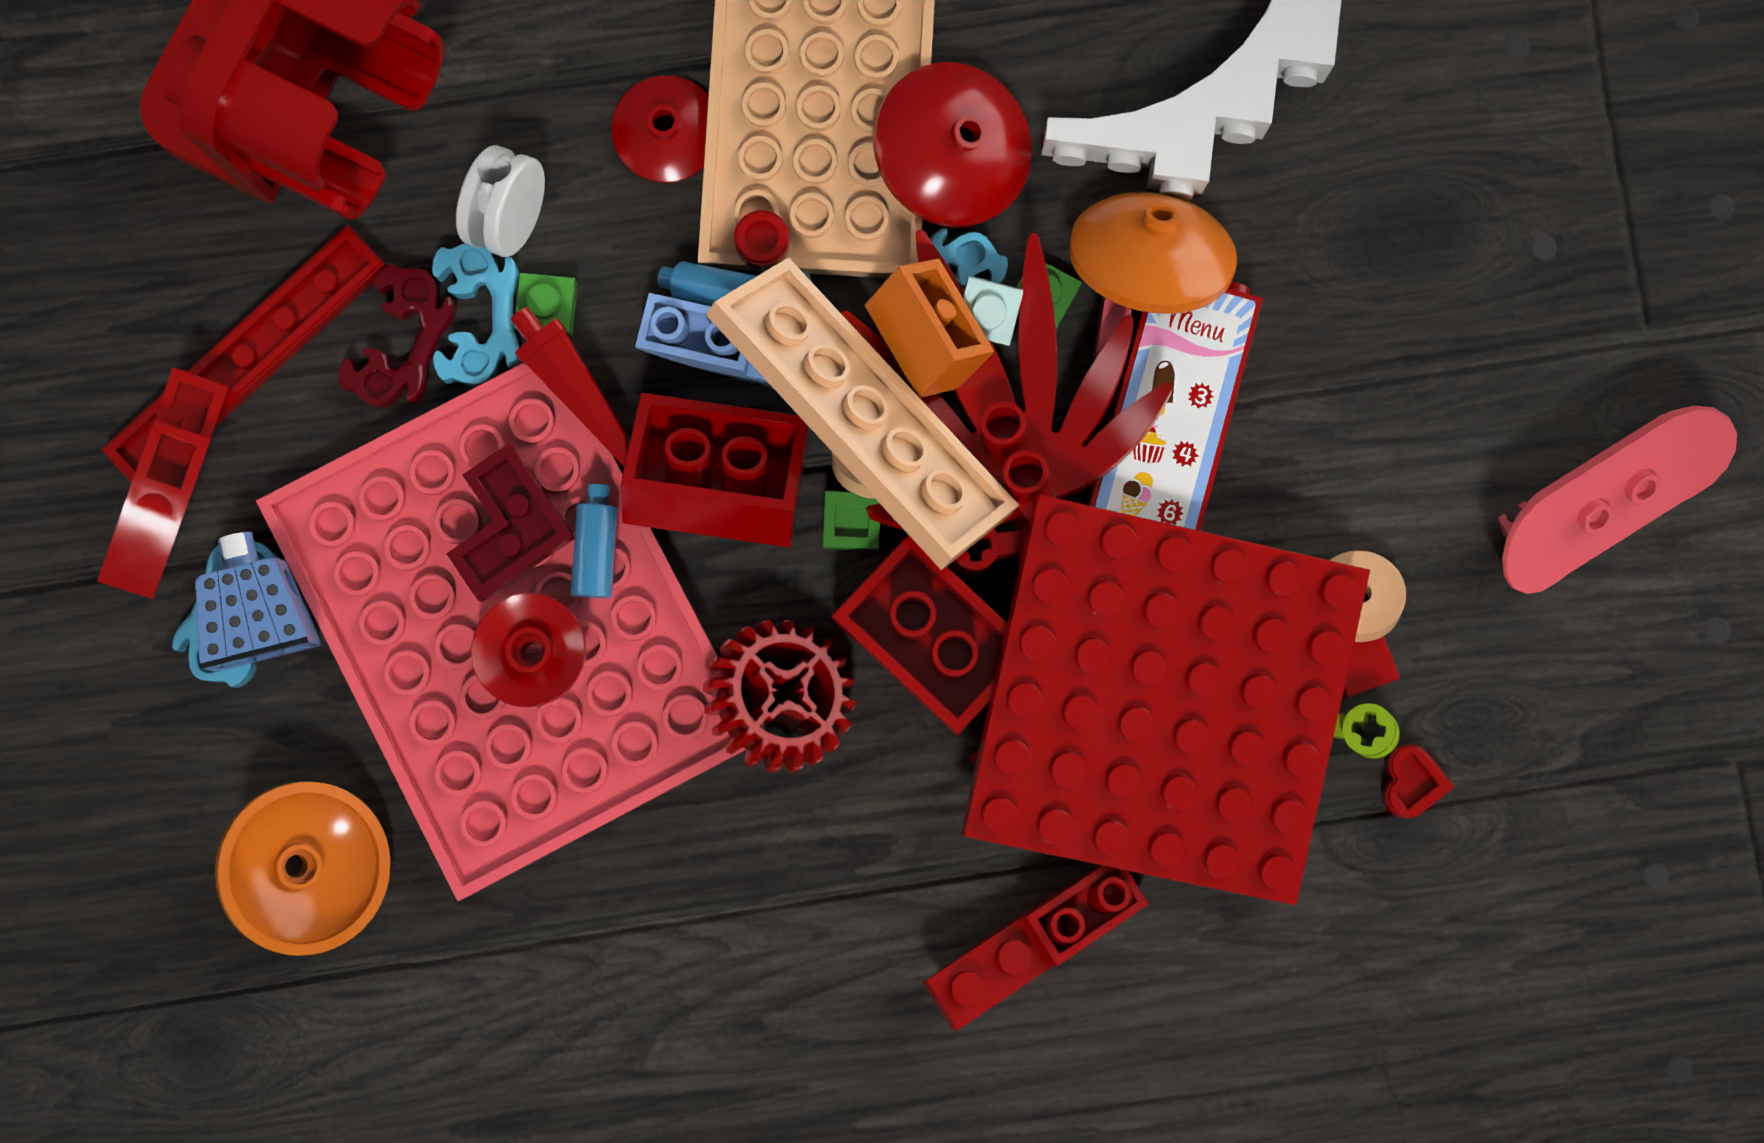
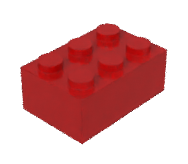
(714, 470)
(927, 633)

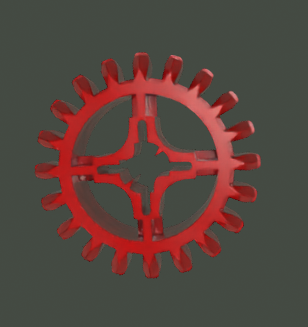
(762, 680)

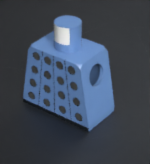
(250, 609)

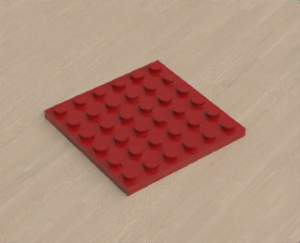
(1165, 701)

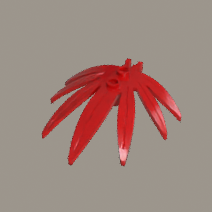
(1019, 444)

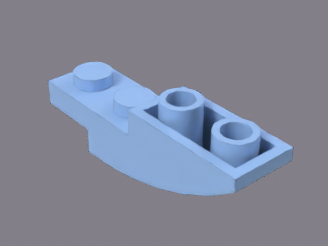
(687, 336)

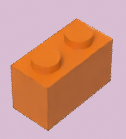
(928, 327)

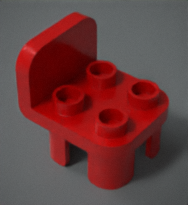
(252, 83)

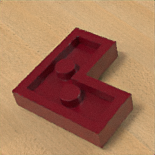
(522, 530)

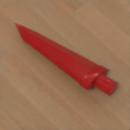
(562, 370)

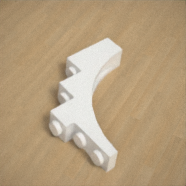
(1236, 100)

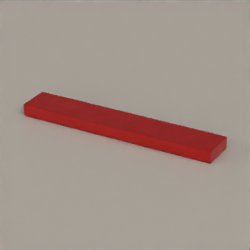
(269, 334)

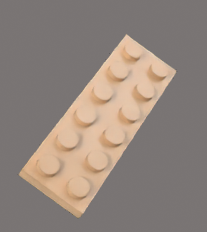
(863, 411)

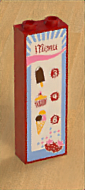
(1177, 460)

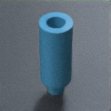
(700, 282)
(594, 545)

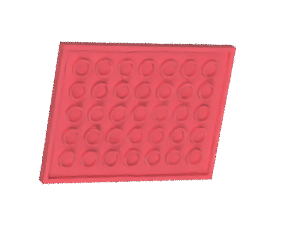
(480, 774)

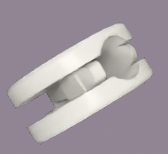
(500, 201)

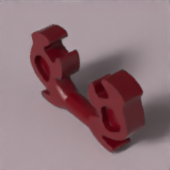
(413, 293)

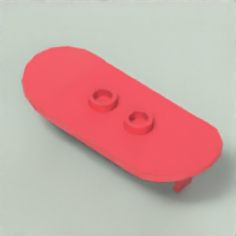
(1615, 495)

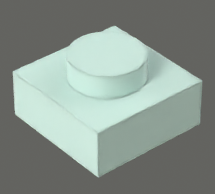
(993, 307)

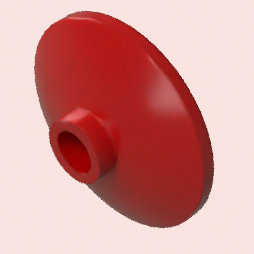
(658, 154)
(505, 635)

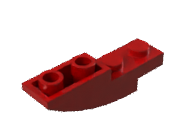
(163, 483)
(1034, 943)

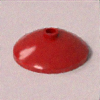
(929, 161)

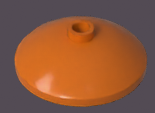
(1153, 252)
(340, 874)

